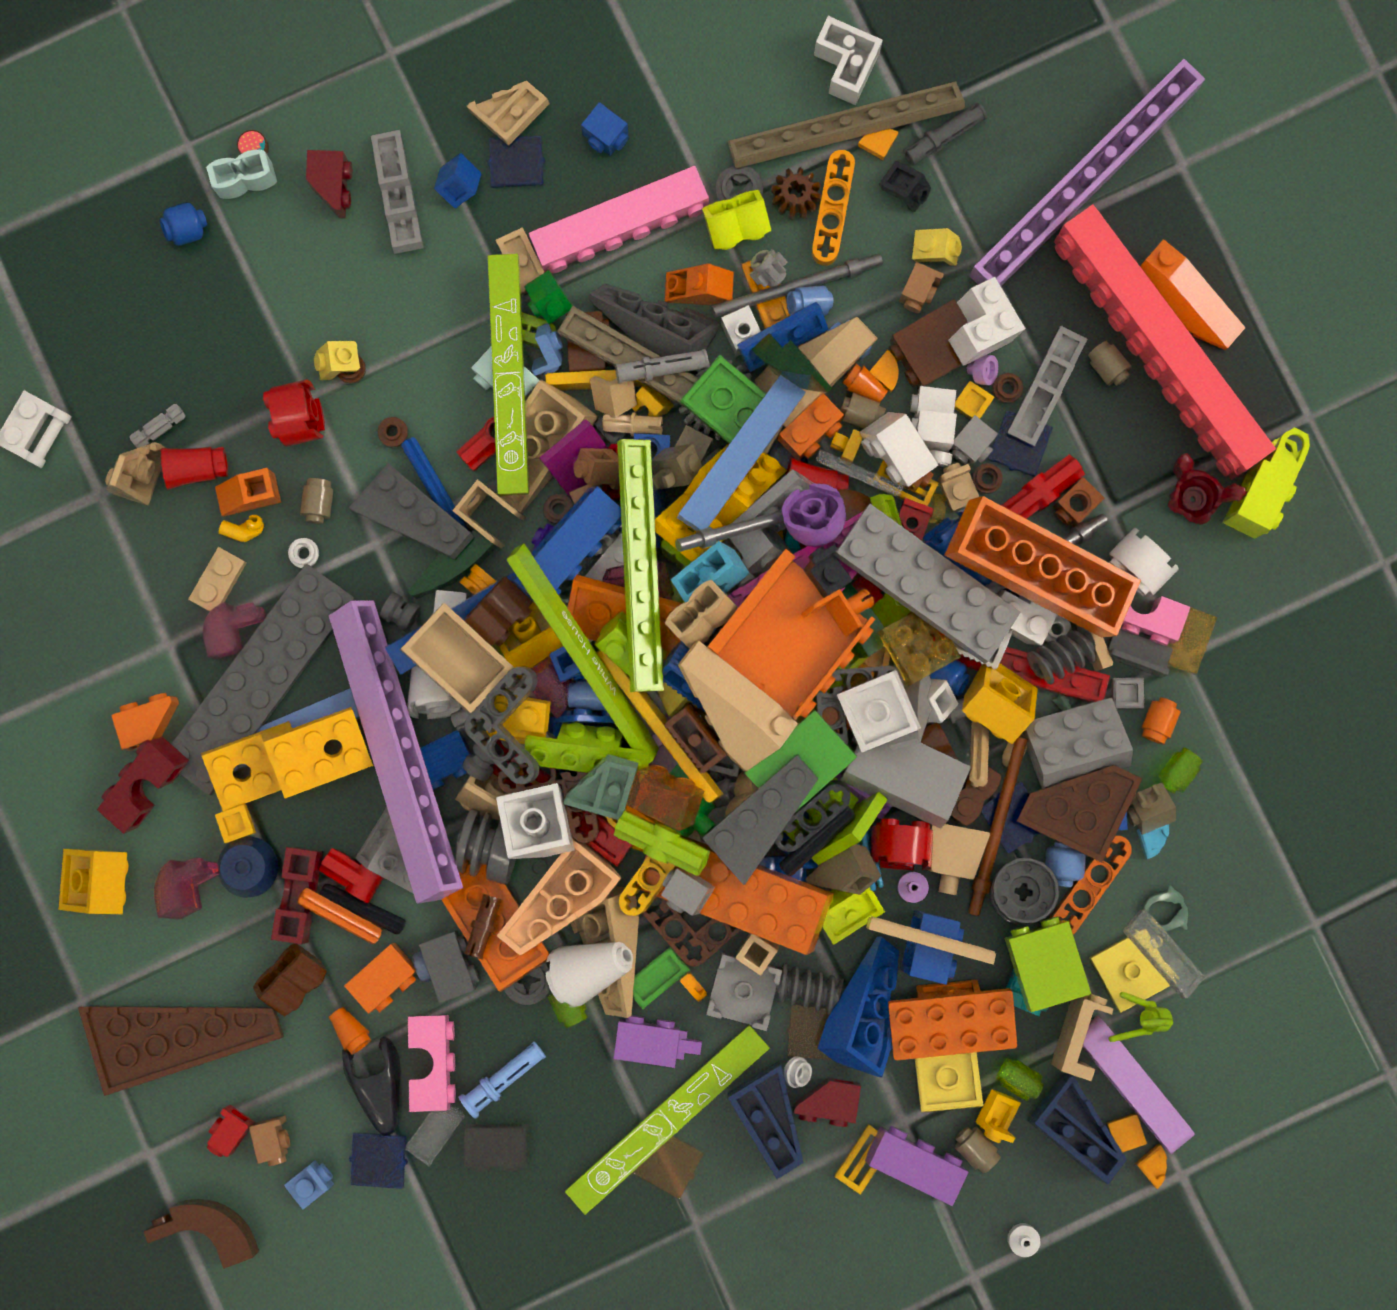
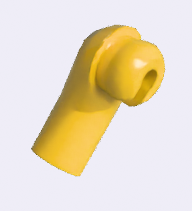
(244, 532)

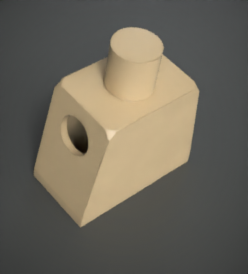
(956, 854)

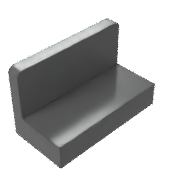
(1140, 653)

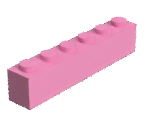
(619, 220)

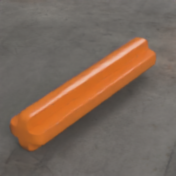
(339, 916)

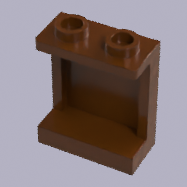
(925, 345)

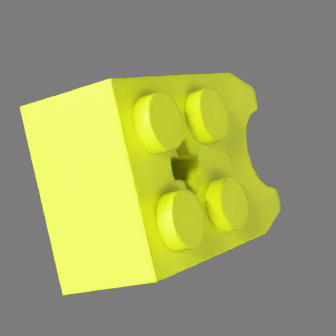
(1269, 487)

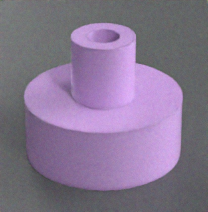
(984, 370)
(905, 884)

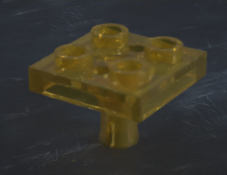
(909, 649)

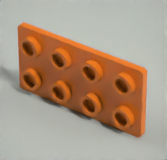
(952, 1021)

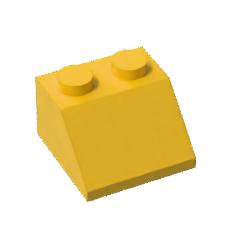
(530, 641)
(1000, 702)
(93, 881)

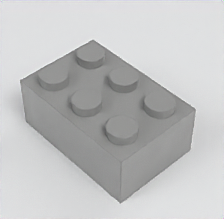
(1077, 742)

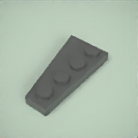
(405, 509)
(756, 823)

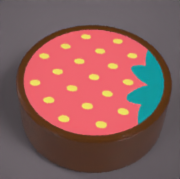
(252, 140)

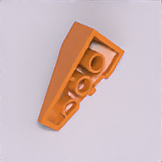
(1191, 297)

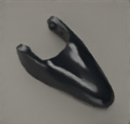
(378, 1092)

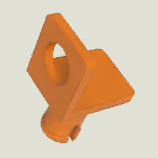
(844, 610)

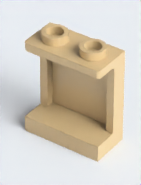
(1074, 1034)

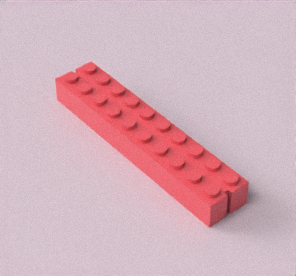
(1162, 343)

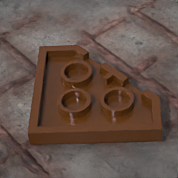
(1083, 810)

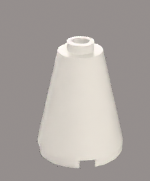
(428, 697)
(585, 970)

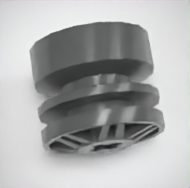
(483, 846)
(1038, 881)

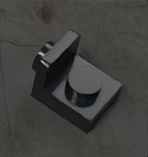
(906, 185)
(826, 571)

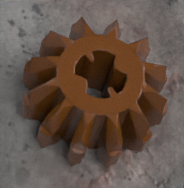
(802, 185)

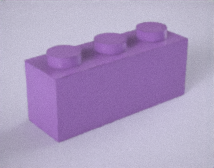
(917, 1164)

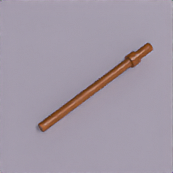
(982, 883)

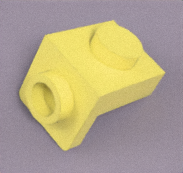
(936, 246)
(336, 358)

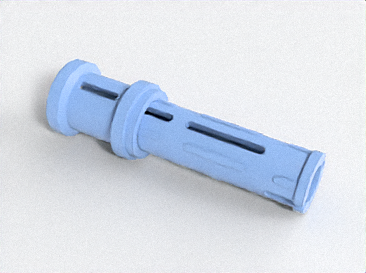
(491, 1088)

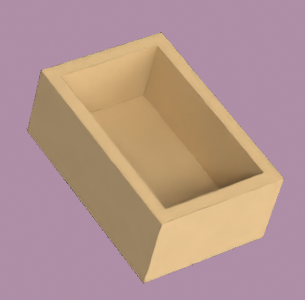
(456, 658)

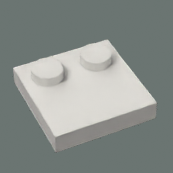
(879, 711)

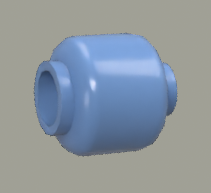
(1065, 863)

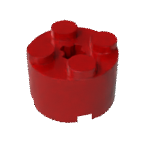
(294, 413)
(902, 845)

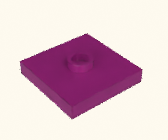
(563, 455)

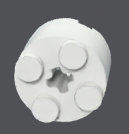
(1144, 561)

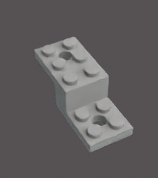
(765, 545)

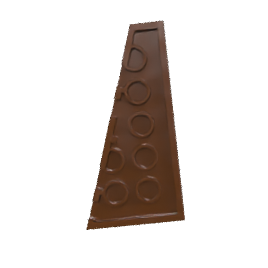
(154, 1041)

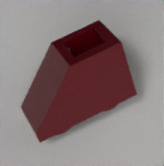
(328, 177)
(830, 1100)

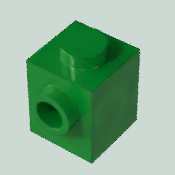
(547, 297)

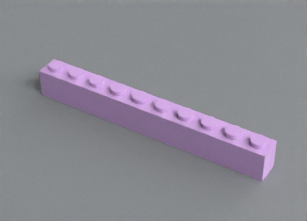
(1089, 175)
(395, 752)

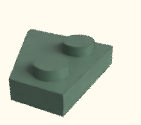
(604, 787)

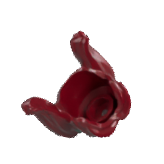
(1204, 488)

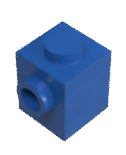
(605, 130)

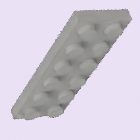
(927, 583)

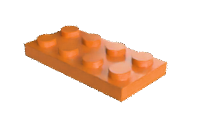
(598, 602)
(499, 959)

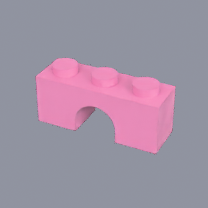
(1162, 623)
(435, 1090)

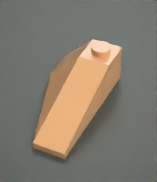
(565, 893)

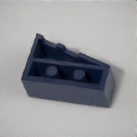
(768, 1118)
(1075, 1127)

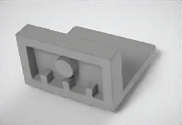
(383, 855)

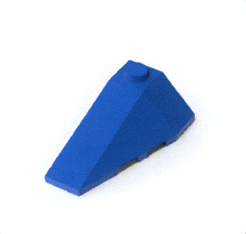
(859, 1022)

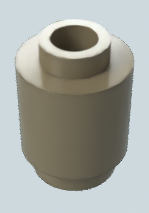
(1109, 363)
(861, 410)
(316, 500)
(977, 1149)

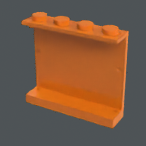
(780, 648)

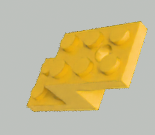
(757, 482)
(287, 759)

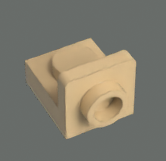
(957, 486)

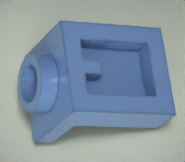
(310, 1184)

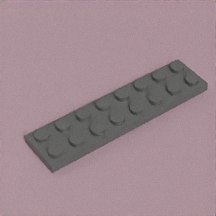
(262, 671)

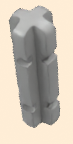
(157, 426)

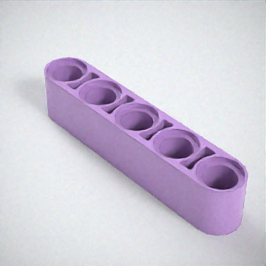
(1136, 1087)

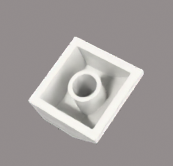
(535, 823)

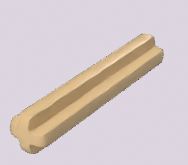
(979, 755)

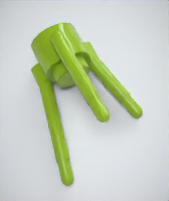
(1152, 1019)

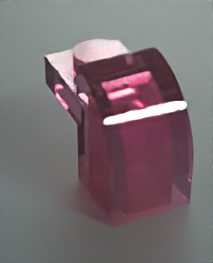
(222, 625)
(550, 687)
(177, 887)

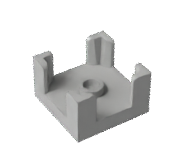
(742, 993)

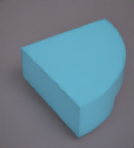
(1153, 841)

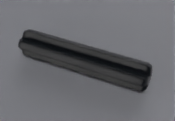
(803, 854)
(365, 910)

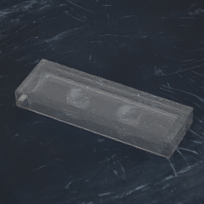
(859, 473)
(1163, 953)

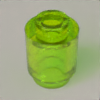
(1180, 770)
(566, 1014)
(1020, 1079)

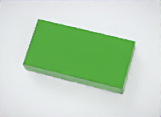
(658, 977)

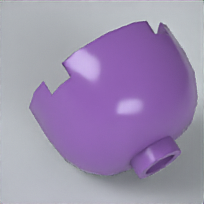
(814, 515)

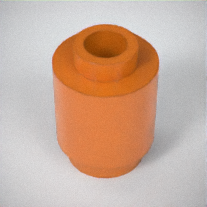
(1160, 720)

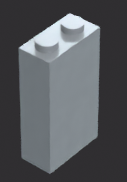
(910, 778)

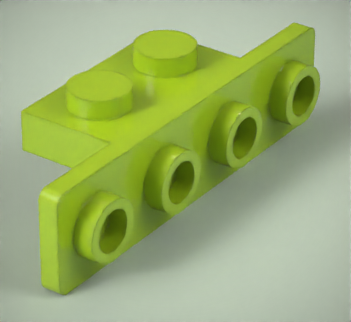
(582, 748)

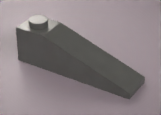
(654, 324)

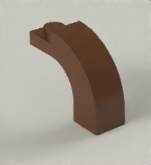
(216, 1221)

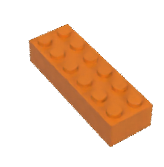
(1042, 567)
(766, 906)

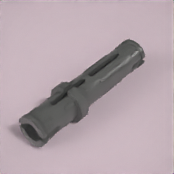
(936, 139)

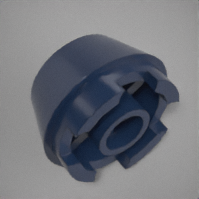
(247, 867)

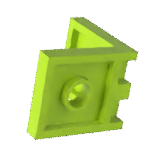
(865, 813)

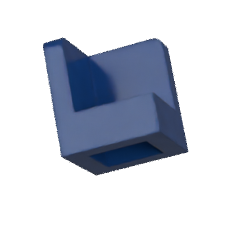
(457, 180)

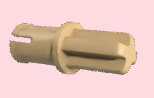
(633, 424)

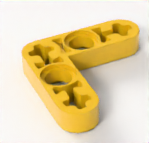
(631, 889)

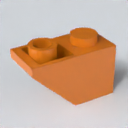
(699, 285)
(248, 492)
(144, 722)

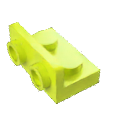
(849, 913)

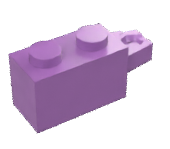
(653, 1043)

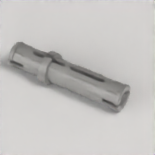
(661, 366)

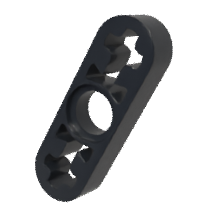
(834, 806)

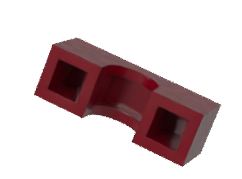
(126, 802)
(299, 871)

